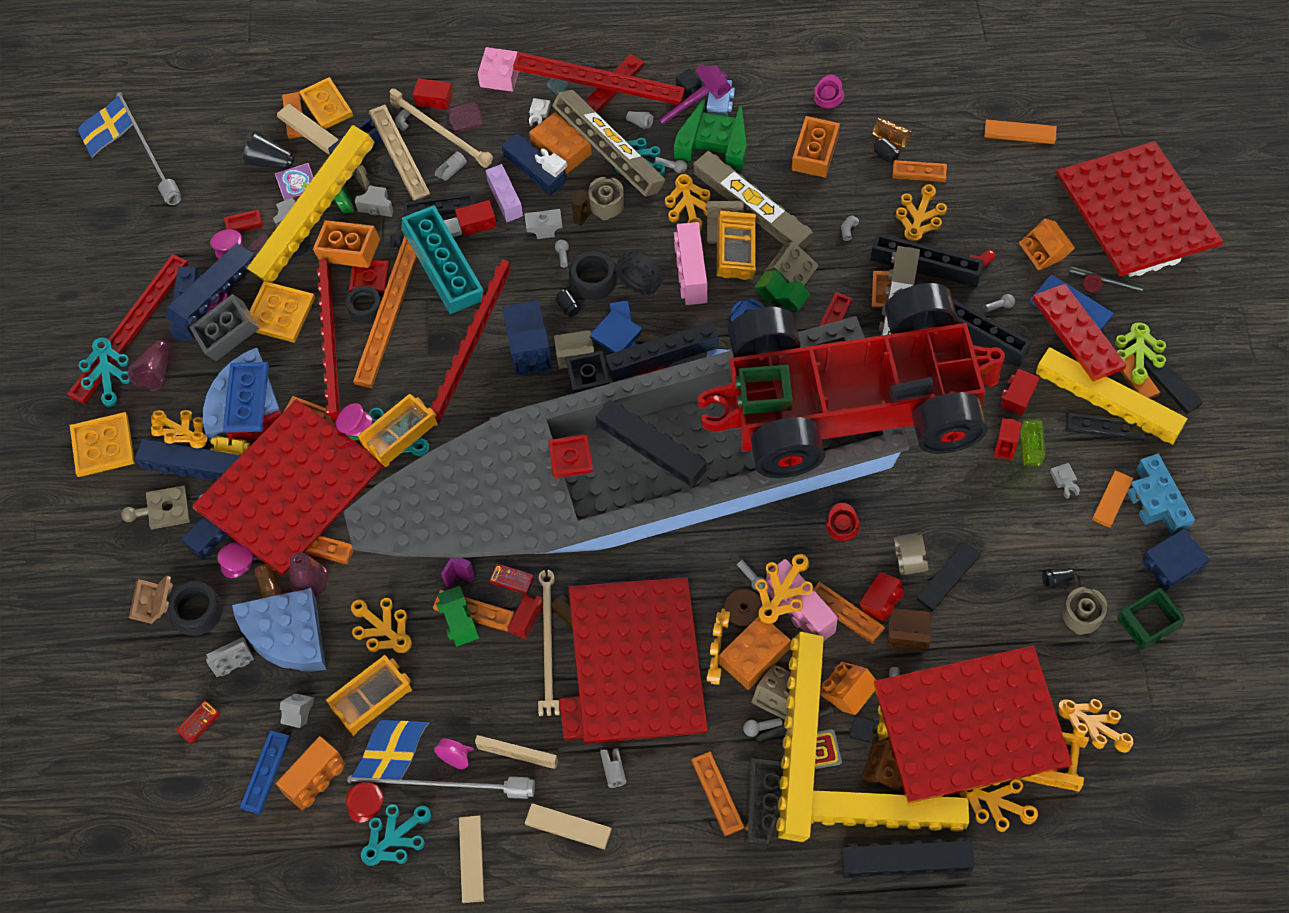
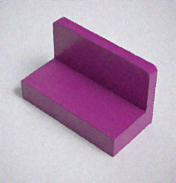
(456, 569)

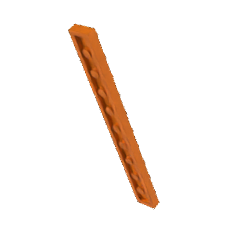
(386, 316)

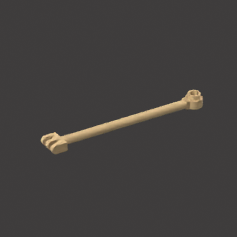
(396, 100)
(548, 678)

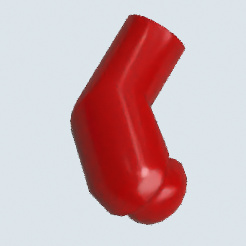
(988, 257)

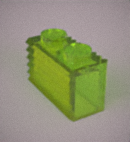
(1033, 443)

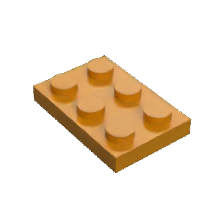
(326, 103)

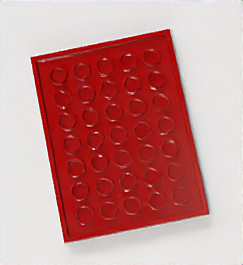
(1138, 208)
(288, 486)
(636, 660)
(971, 724)

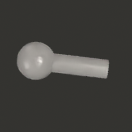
(679, 166)
(562, 247)
(1006, 301)
(751, 575)
(752, 728)

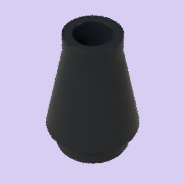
(1056, 577)

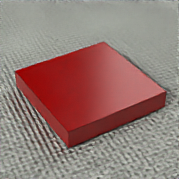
(374, 276)
(570, 456)

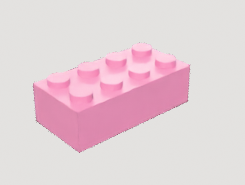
(690, 263)
(815, 616)

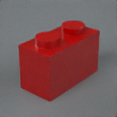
(433, 94)
(476, 218)
(1020, 392)
(1007, 439)
(882, 597)

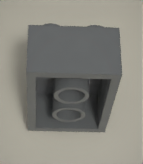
(224, 327)

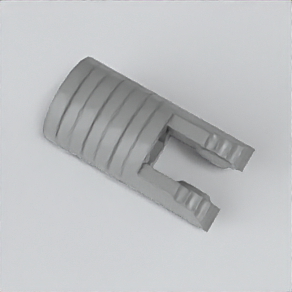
(451, 166)
(613, 770)

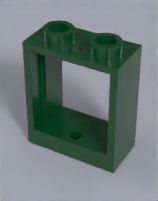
(759, 374)
(1137, 631)

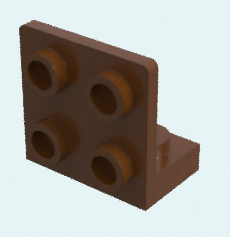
(909, 630)
(882, 767)

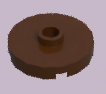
(739, 617)

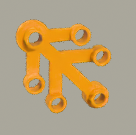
(688, 200)
(920, 215)
(196, 439)
(782, 591)
(382, 628)
(714, 672)
(1092, 723)
(995, 800)

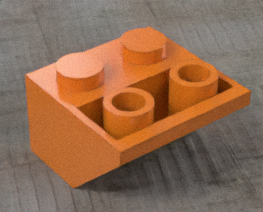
(1046, 244)
(848, 687)

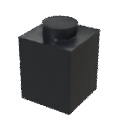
(689, 82)

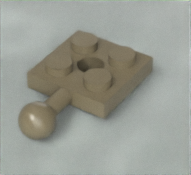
(155, 502)

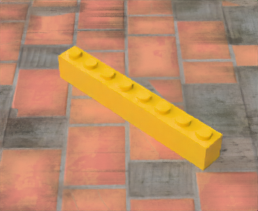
(1111, 396)
(889, 811)

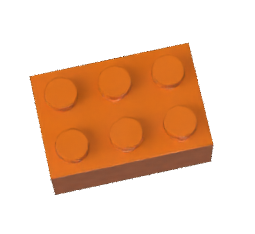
(562, 139)
(815, 146)
(347, 243)
(754, 652)
(311, 773)

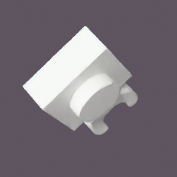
(539, 110)
(552, 164)

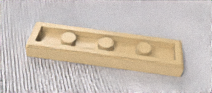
(307, 127)
(516, 752)
(568, 826)
(471, 859)

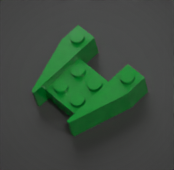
(713, 134)

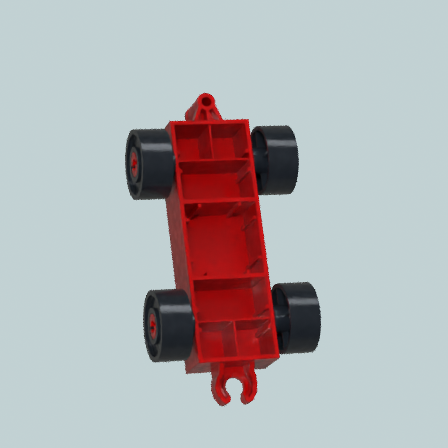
(848, 383)

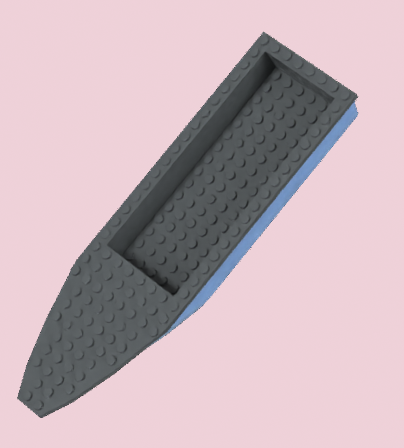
(498, 490)

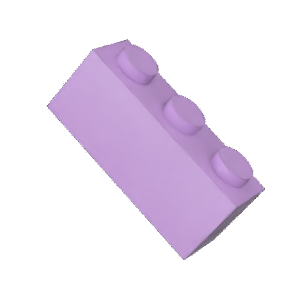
(504, 193)

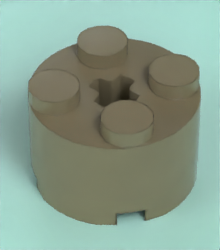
(606, 197)
(910, 553)
(1084, 610)

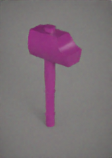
(714, 82)

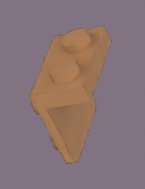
(150, 600)

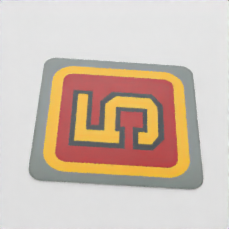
(827, 749)

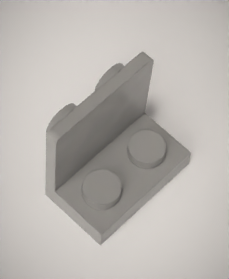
(229, 657)

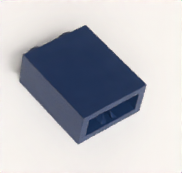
(1175, 559)

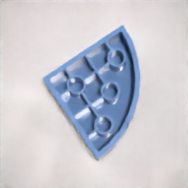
(216, 397)
(284, 629)

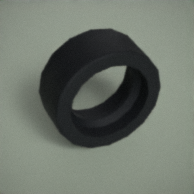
(358, 293)

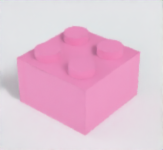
(497, 69)

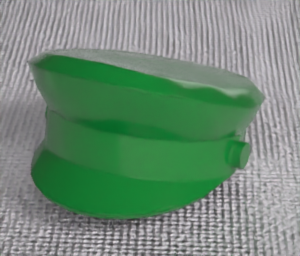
(344, 201)

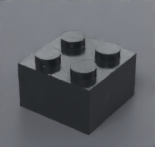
(587, 371)

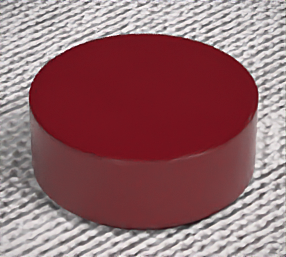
(1092, 283)

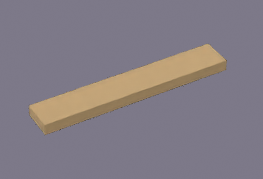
(399, 153)

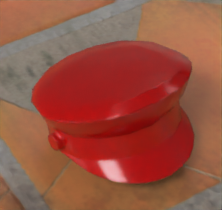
(842, 522)
(364, 801)

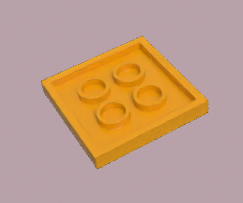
(281, 311)
(102, 444)

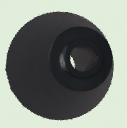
(266, 153)

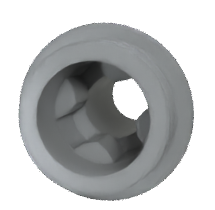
(641, 119)

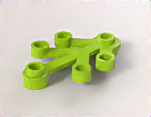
(1141, 332)

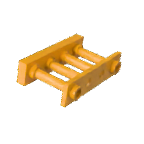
(1070, 779)

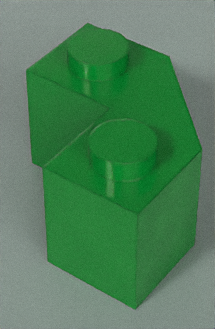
(775, 288)
(457, 615)

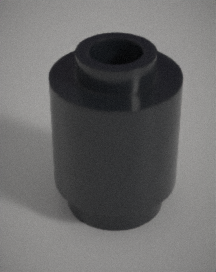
(886, 150)
(568, 303)

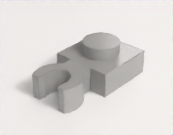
(1065, 477)

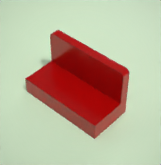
(525, 616)

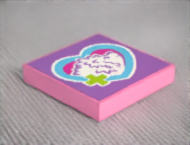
(294, 181)

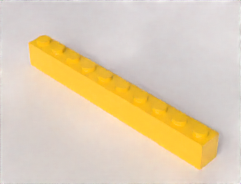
(311, 205)
(800, 738)

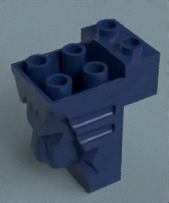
(527, 338)

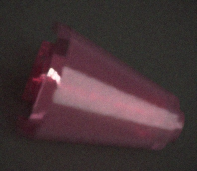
(150, 366)
(306, 574)

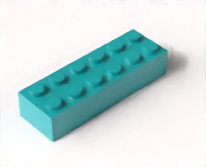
(442, 259)

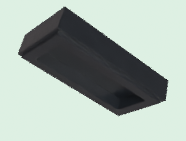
(911, 389)

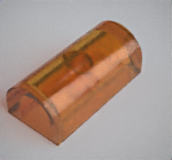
(892, 131)
(267, 581)

